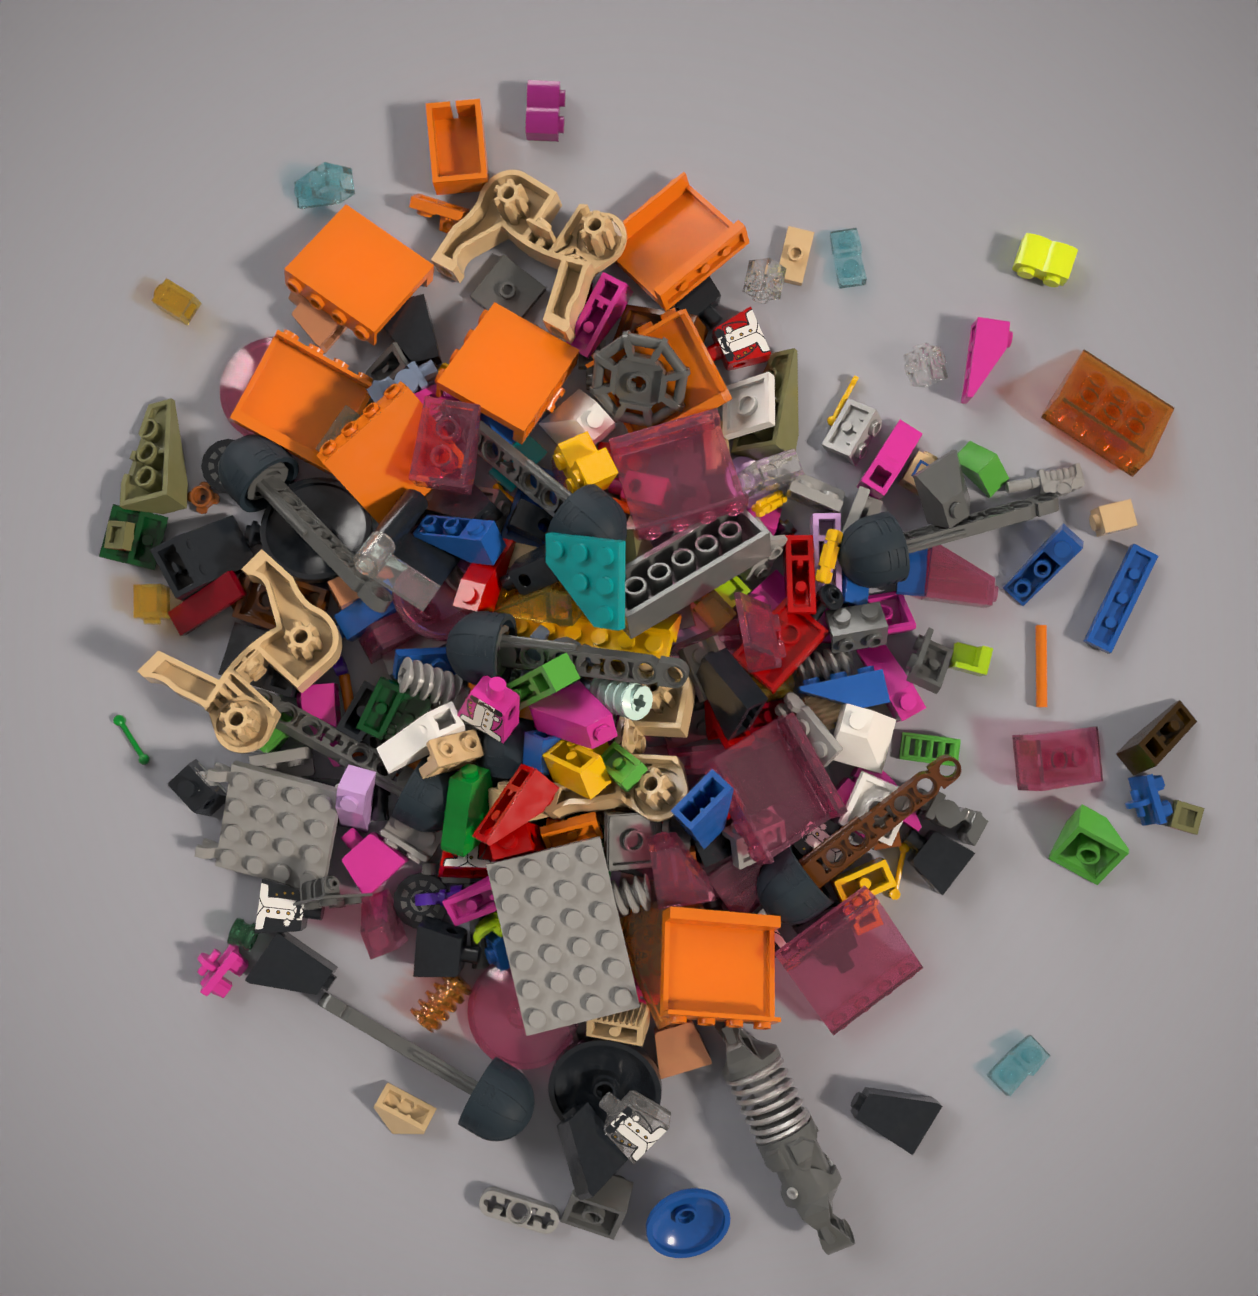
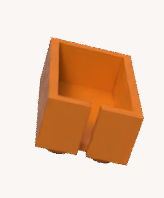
(457, 147)

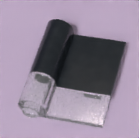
(401, 560)

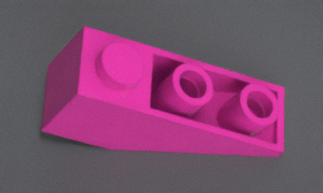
(890, 460)

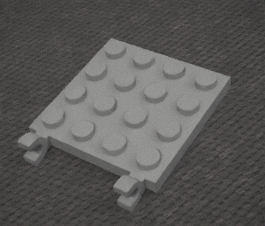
(273, 825)

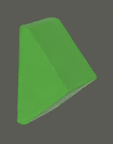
(982, 468)

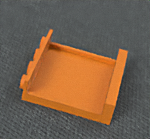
(677, 242)
(357, 273)
(508, 369)
(704, 385)
(298, 396)
(377, 451)
(718, 967)

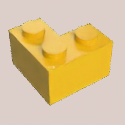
(584, 463)
(578, 767)
(873, 874)

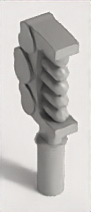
(1057, 482)

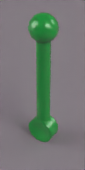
(120, 720)

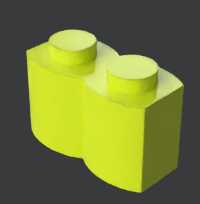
(1044, 260)

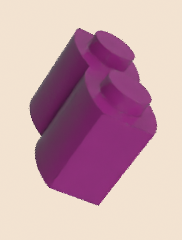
(543, 110)

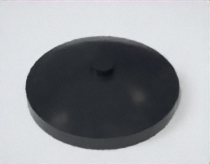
(335, 509)
(599, 1066)

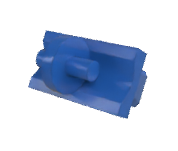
(1147, 800)

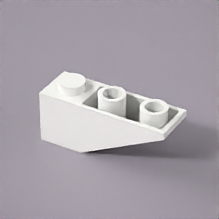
(411, 742)

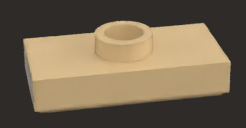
(796, 254)

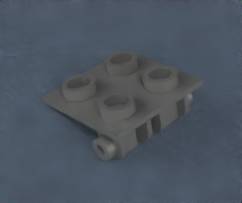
(326, 892)

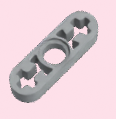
(535, 1225)

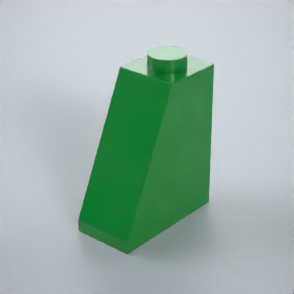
(465, 808)

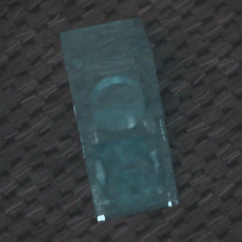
(324, 186)

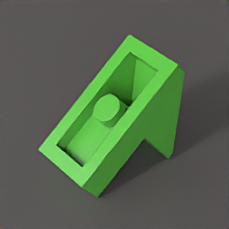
(623, 766)

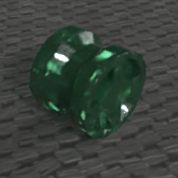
(242, 934)

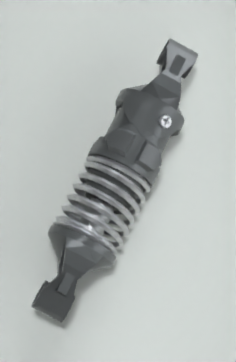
(785, 1134)

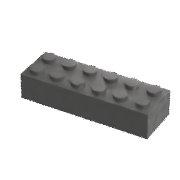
(690, 568)

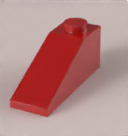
(799, 574)
(482, 583)
(519, 802)

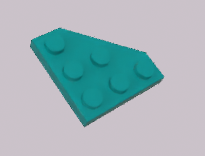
(592, 575)

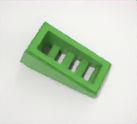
(906, 737)

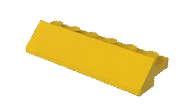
(654, 641)

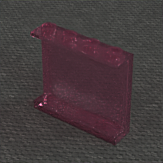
(677, 475)
(777, 787)
(849, 960)

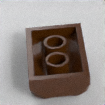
(257, 608)

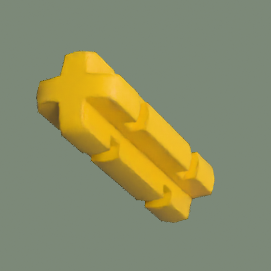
(769, 503)
(829, 556)

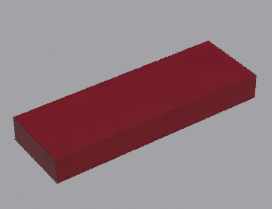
(207, 603)

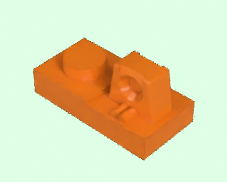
(428, 206)
(570, 830)

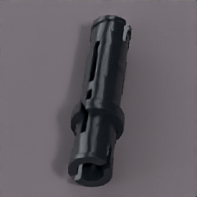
(380, 796)

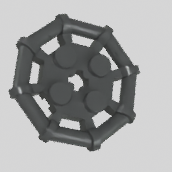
(645, 366)

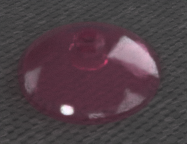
(437, 617)

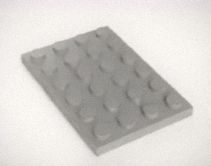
(563, 935)

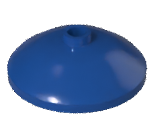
(687, 1223)

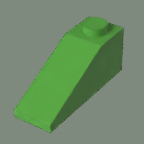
(544, 680)

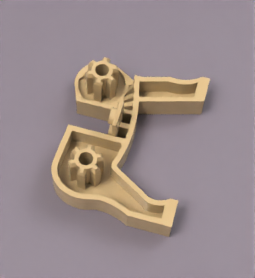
(522, 210)
(298, 648)
(665, 779)

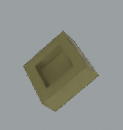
(119, 535)
(1185, 817)

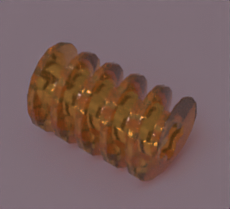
(441, 1002)

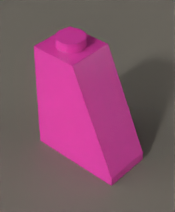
(574, 716)

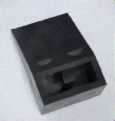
(202, 556)
(239, 640)

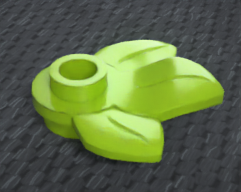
(487, 925)

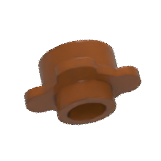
(197, 492)

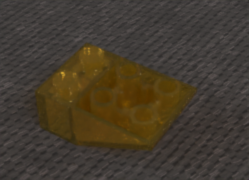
(547, 604)

